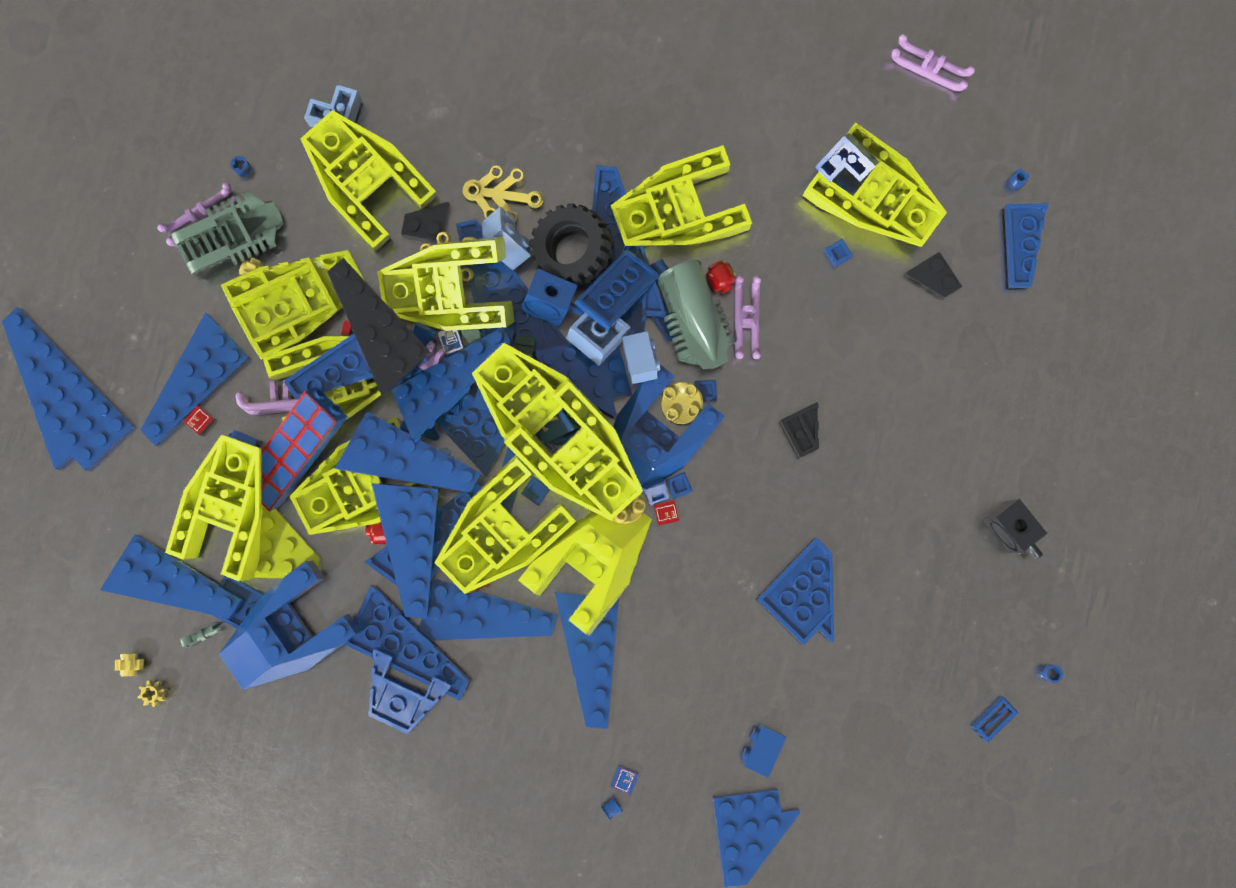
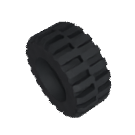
(558, 224)

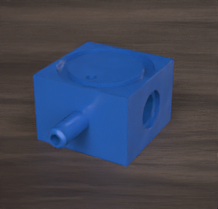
(550, 298)

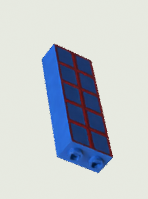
(297, 445)

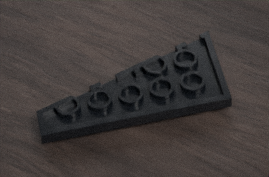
(383, 338)

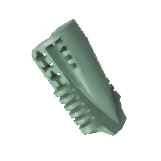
(229, 233)
(695, 316)

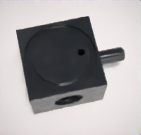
(1016, 527)

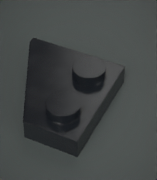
(426, 223)
(936, 276)
(803, 429)

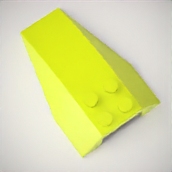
(285, 301)

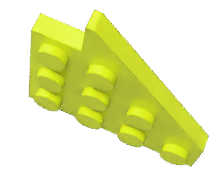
(281, 547)

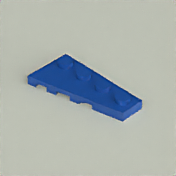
(1023, 236)

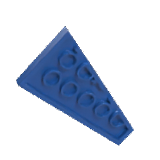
(332, 370)
(200, 372)
(444, 384)
(470, 430)
(392, 454)
(445, 522)
(409, 531)
(159, 577)
(480, 616)
(413, 652)
(590, 659)

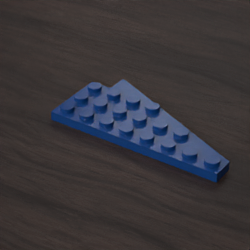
(608, 190)
(500, 283)
(68, 406)

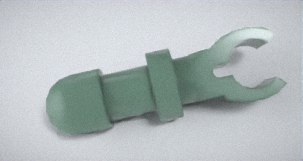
(201, 634)

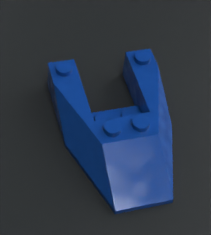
(652, 446)
(275, 640)

